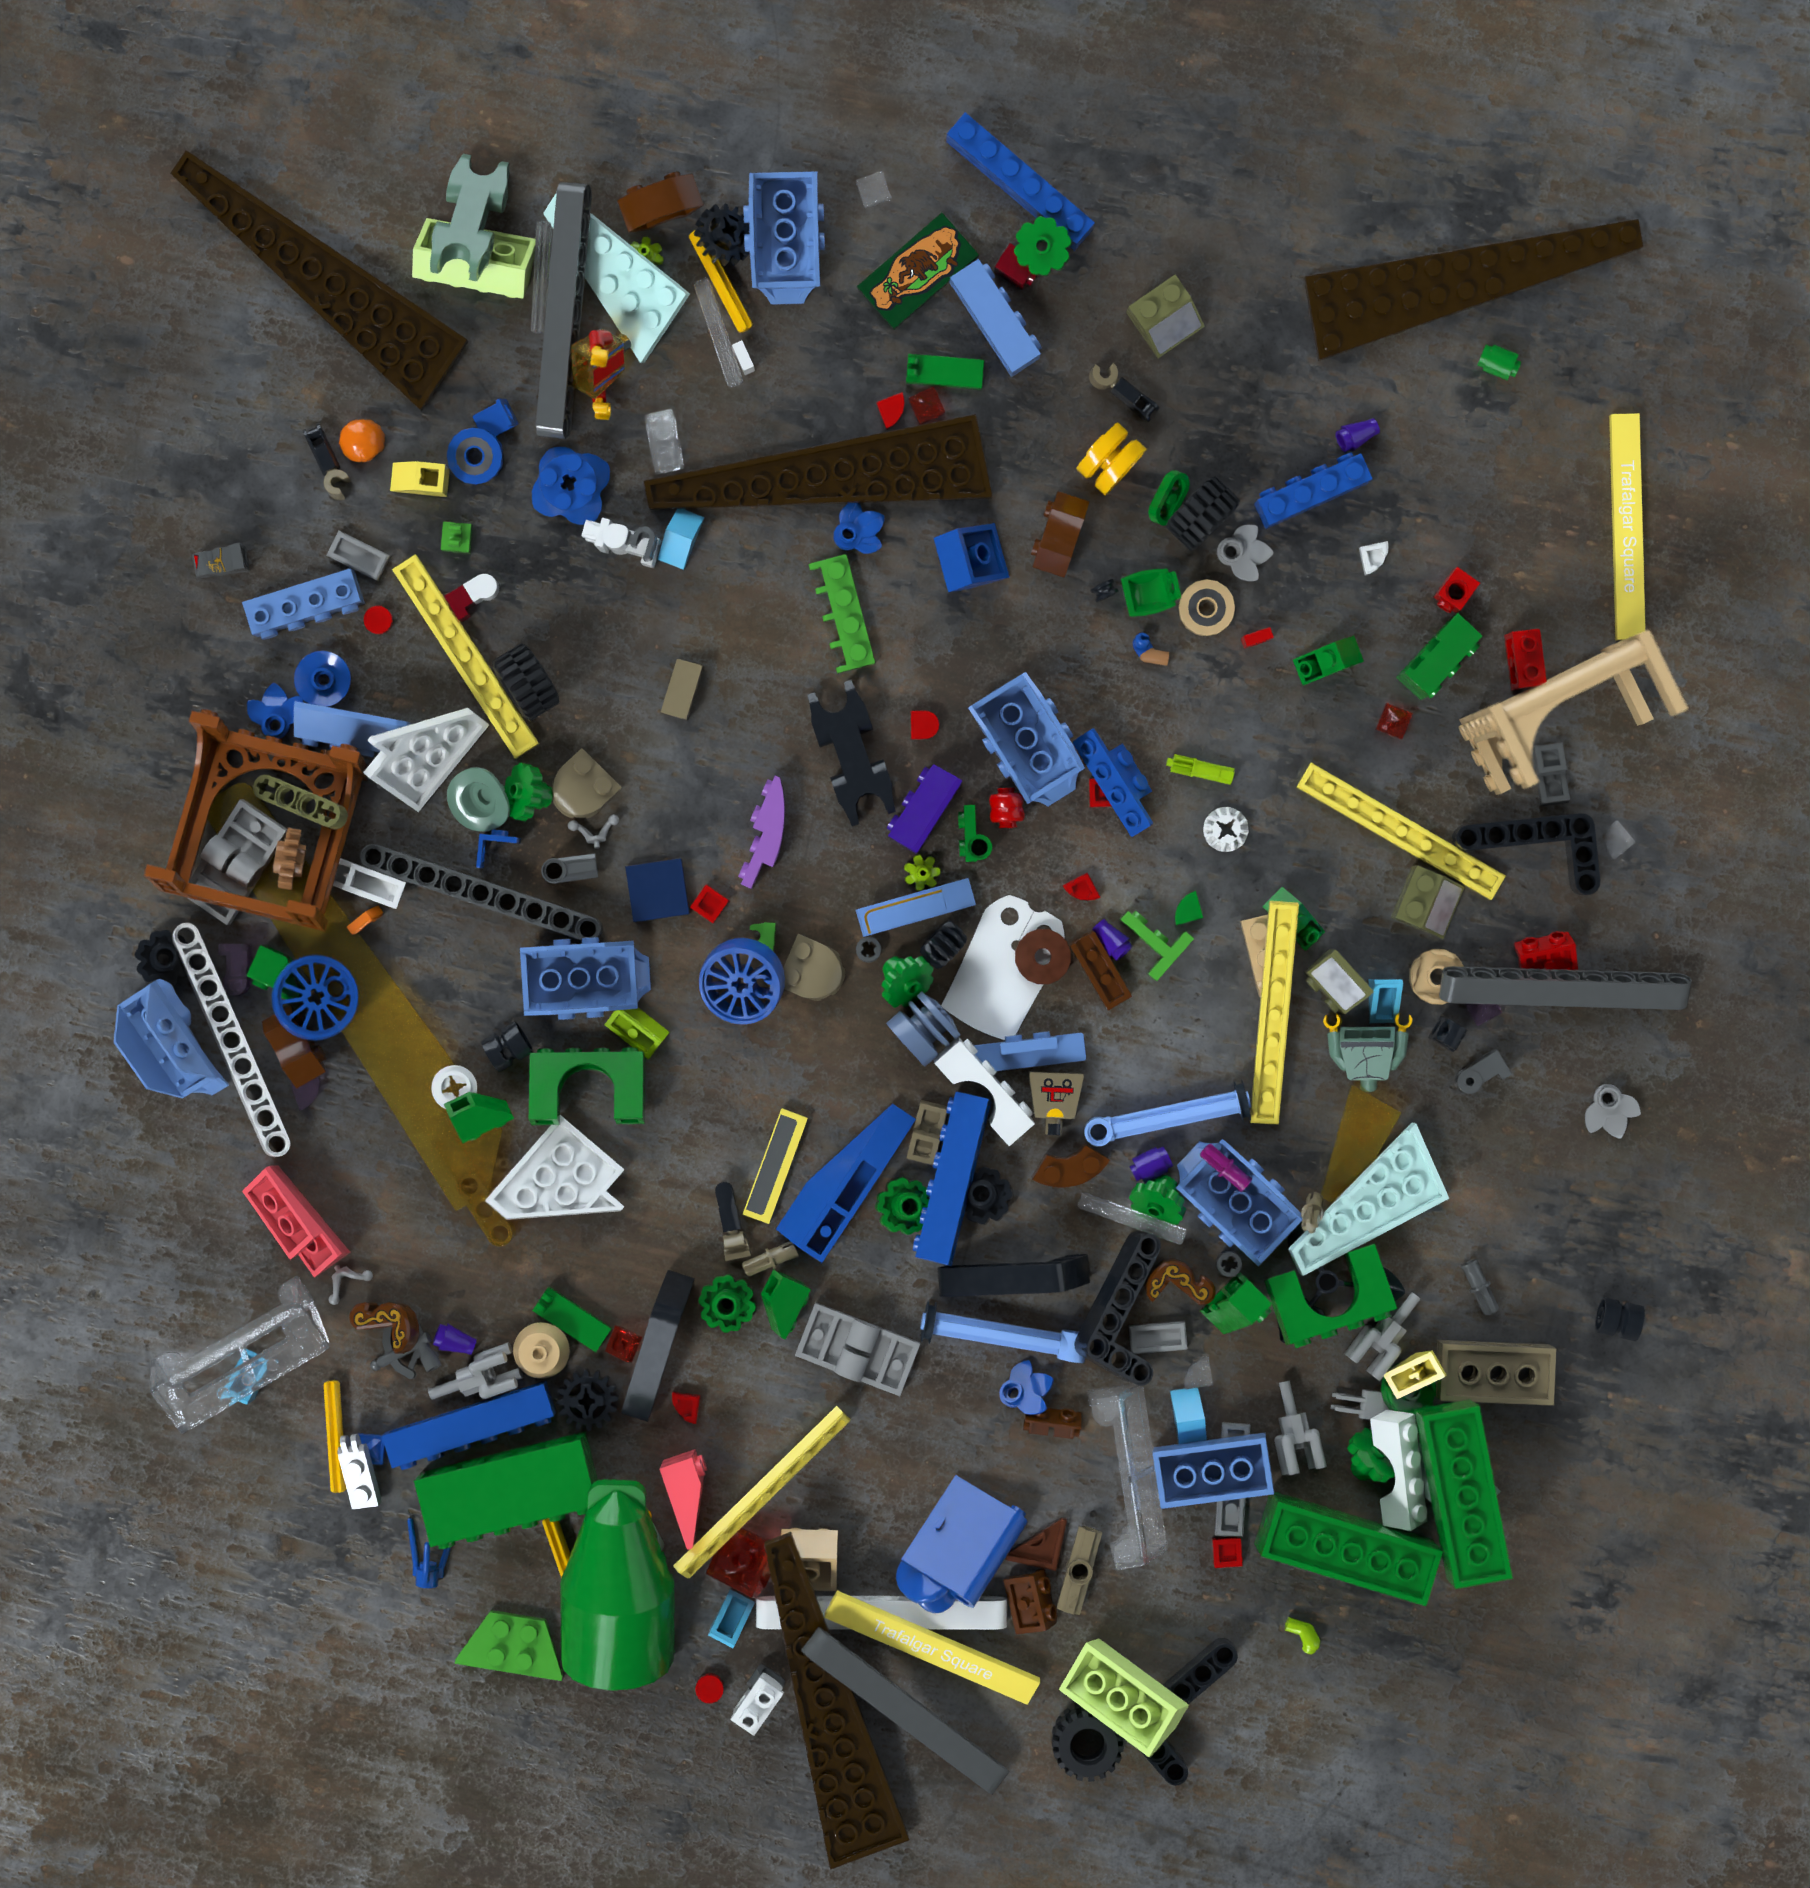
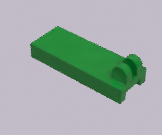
(944, 371)
(572, 1319)

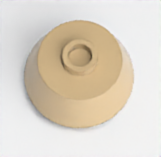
(541, 1350)

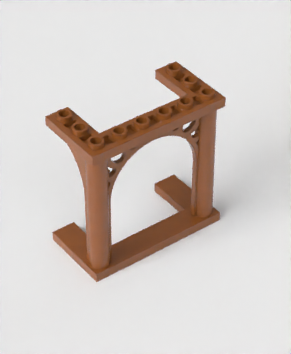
(213, 746)

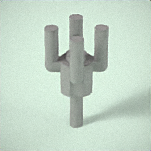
(1383, 1339)
(481, 1376)
(1296, 1436)

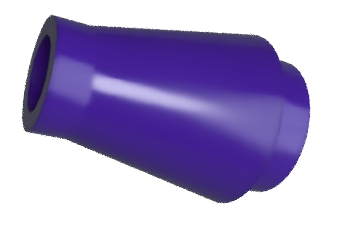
(1354, 435)
(1112, 939)
(453, 1340)

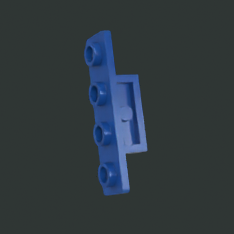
(1117, 778)

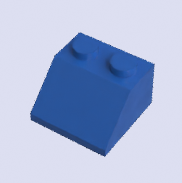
(971, 557)

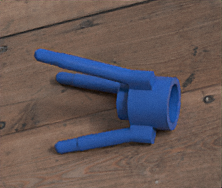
(428, 1572)

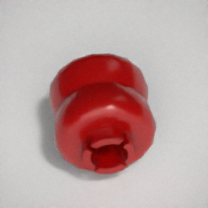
(1006, 808)

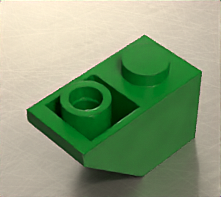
(1328, 660)
(1307, 927)
(267, 967)
(477, 1114)
(783, 1300)

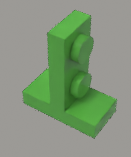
(1157, 942)

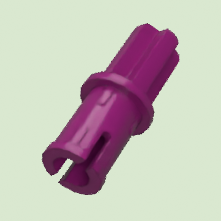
(1225, 1167)

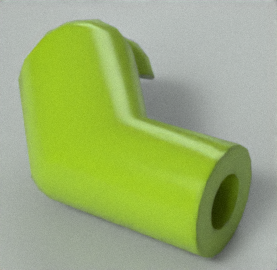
(1307, 1634)

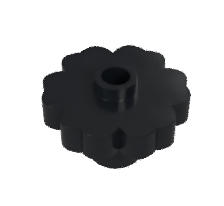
(147, 954)
(996, 1204)

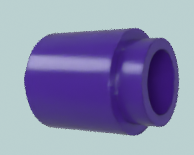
(1151, 1164)

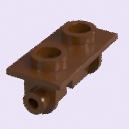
(1065, 1423)

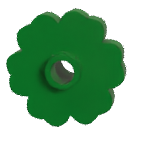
(1042, 261)
(526, 791)
(905, 980)
(1159, 1199)
(891, 1201)
(727, 1318)
(1368, 1460)

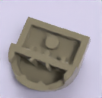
(582, 787)
(813, 969)

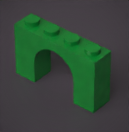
(552, 1069)
(1370, 1299)

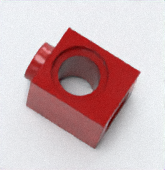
(1466, 584)

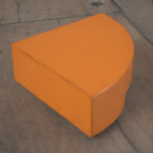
(364, 919)

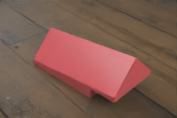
(294, 1221)

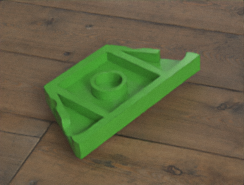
(512, 1645)

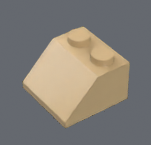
(819, 1555)

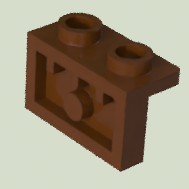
(1030, 1602)

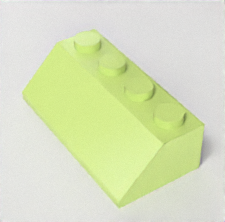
(505, 274)
(1123, 1696)

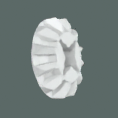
(1212, 830)
(442, 1082)

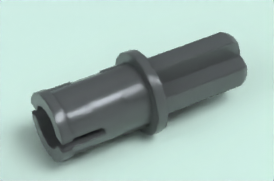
(1480, 1287)

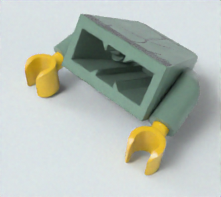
(1367, 1051)

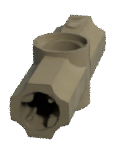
(1073, 1586)

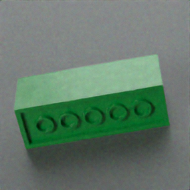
(506, 1490)
(1463, 1493)
(1348, 1548)

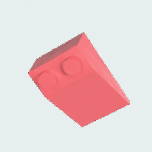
(684, 1484)

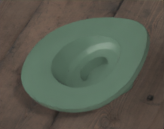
(478, 800)

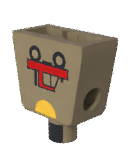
(1055, 1097)

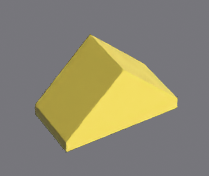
(1414, 1373)

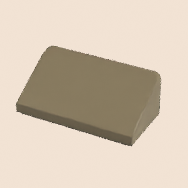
(682, 689)

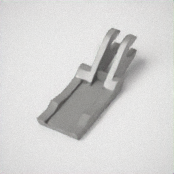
(1370, 1405)

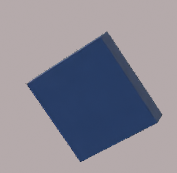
(657, 890)

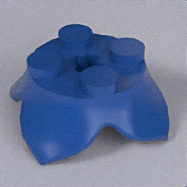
(584, 500)

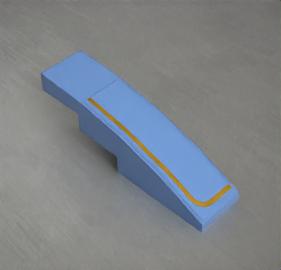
(915, 907)

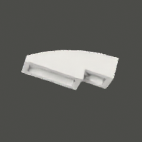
(369, 883)

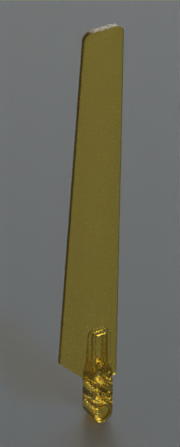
(386, 1038)

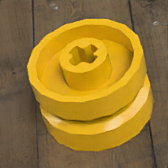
(1108, 456)

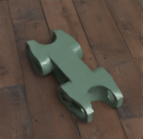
(465, 234)

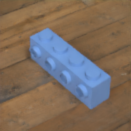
(995, 317)
(303, 603)

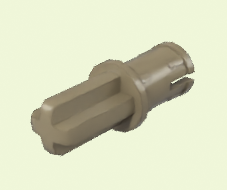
(1312, 1212)
(770, 1258)

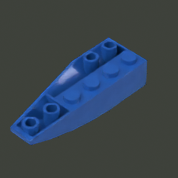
(842, 1184)

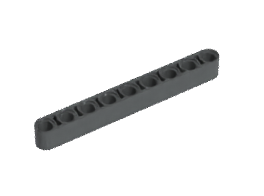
(563, 309)
(470, 884)
(1565, 988)
(905, 1710)

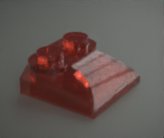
(742, 1563)

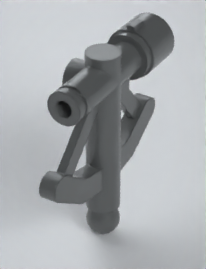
(421, 1350)

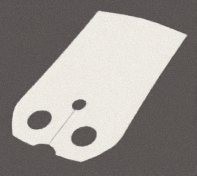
(988, 985)

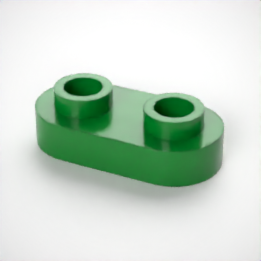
(1168, 497)

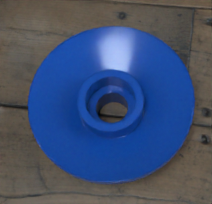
(308, 678)

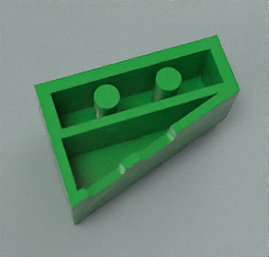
(1440, 657)
(1237, 1305)

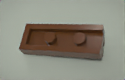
(1100, 970)

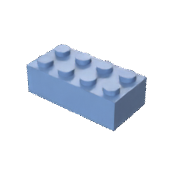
(1213, 1470)

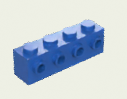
(1312, 491)

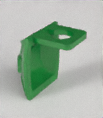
(1150, 591)

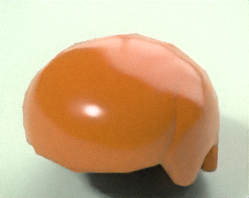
(361, 440)

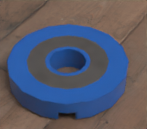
(459, 460)

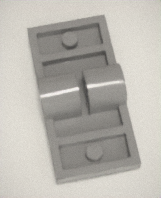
(237, 856)
(857, 1349)

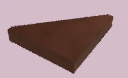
(1041, 1549)

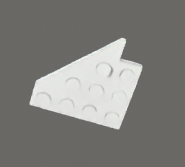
(423, 754)
(558, 1178)

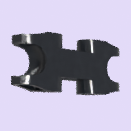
(858, 773)

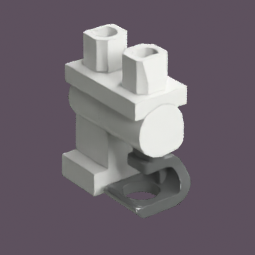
(621, 540)
(760, 1700)

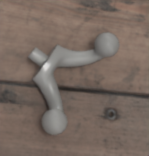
(601, 837)
(339, 1274)

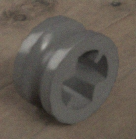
(877, 950)
(1224, 1256)

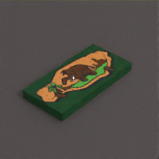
(917, 271)

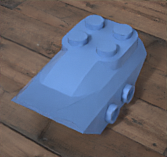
(784, 234)
(1029, 740)
(583, 978)
(160, 1046)
(1250, 1219)

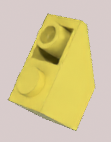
(420, 478)

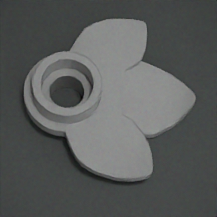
(1248, 552)
(1610, 1115)

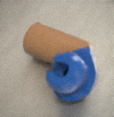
(1146, 651)

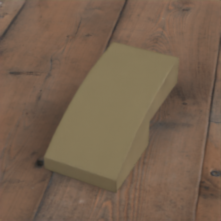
(926, 1132)

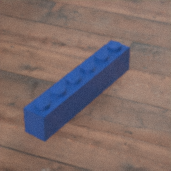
(1017, 178)
(952, 1179)
(469, 1424)

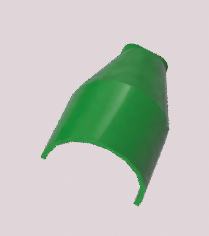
(617, 1594)

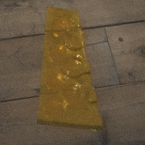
(1359, 1139)

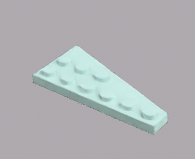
(629, 286)
(1385, 1195)

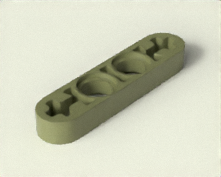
(300, 801)

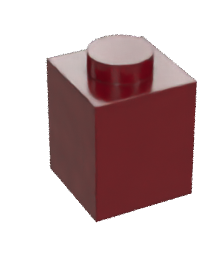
(1012, 271)

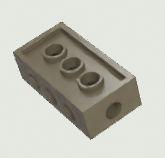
(1535, 1389)

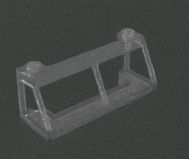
(303, 1342)
(1127, 1412)

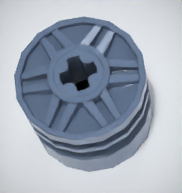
(923, 1028)

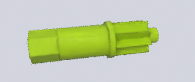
(1200, 769)

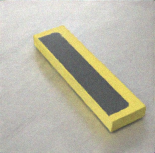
(775, 1166)

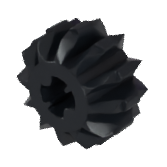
(943, 944)

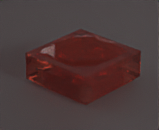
(926, 405)
(1393, 721)
(623, 1344)

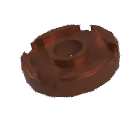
(1031, 944)

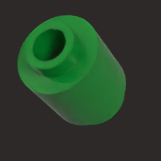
(1499, 361)

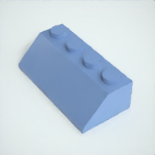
(339, 727)

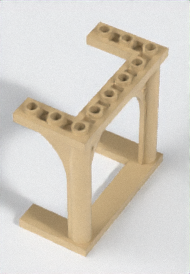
(1511, 725)

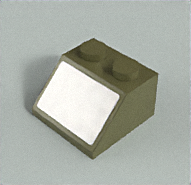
(1166, 316)
(1427, 901)
(1337, 982)

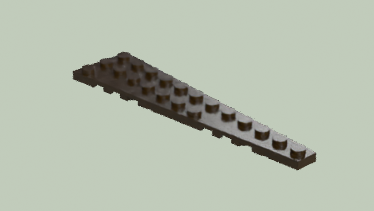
(1394, 296)
(375, 319)
(894, 466)
(846, 1773)

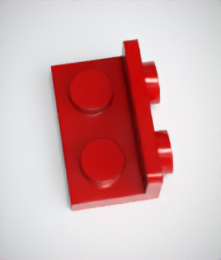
(1525, 659)
(1547, 952)

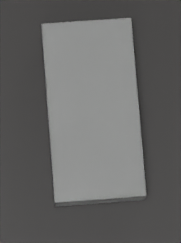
(358, 555)
(1158, 1337)

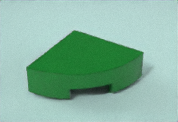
(1188, 909)

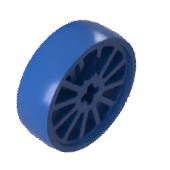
(770, 971)
(345, 979)

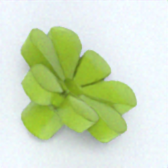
(651, 250)
(917, 867)

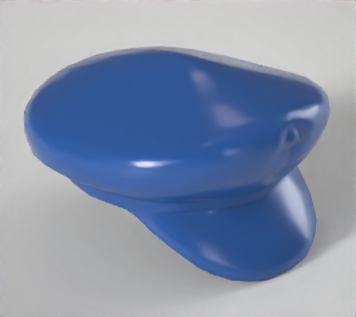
(923, 1590)

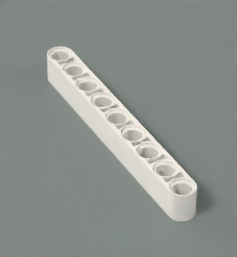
(230, 1025)
(988, 1612)

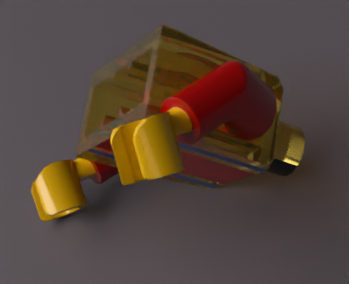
(597, 364)

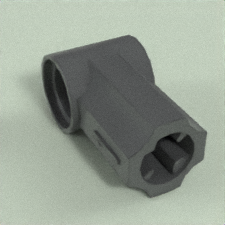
(573, 868)

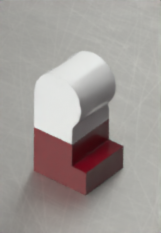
(472, 593)

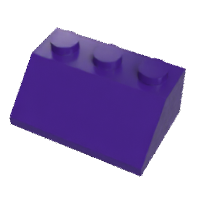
(923, 808)

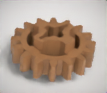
(289, 858)

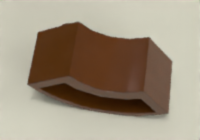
(660, 202)
(1060, 534)
(298, 1057)
(1070, 1169)

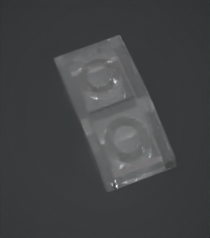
(663, 441)

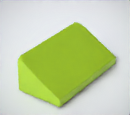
(637, 1030)

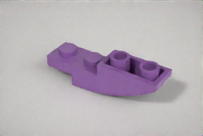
(770, 821)

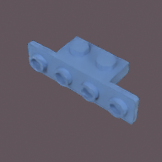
(1033, 1052)

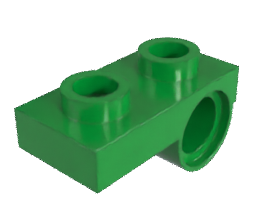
(967, 820)

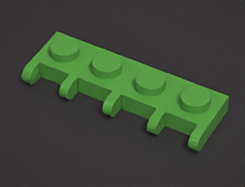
(846, 613)

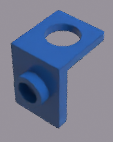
(496, 418)
(496, 835)

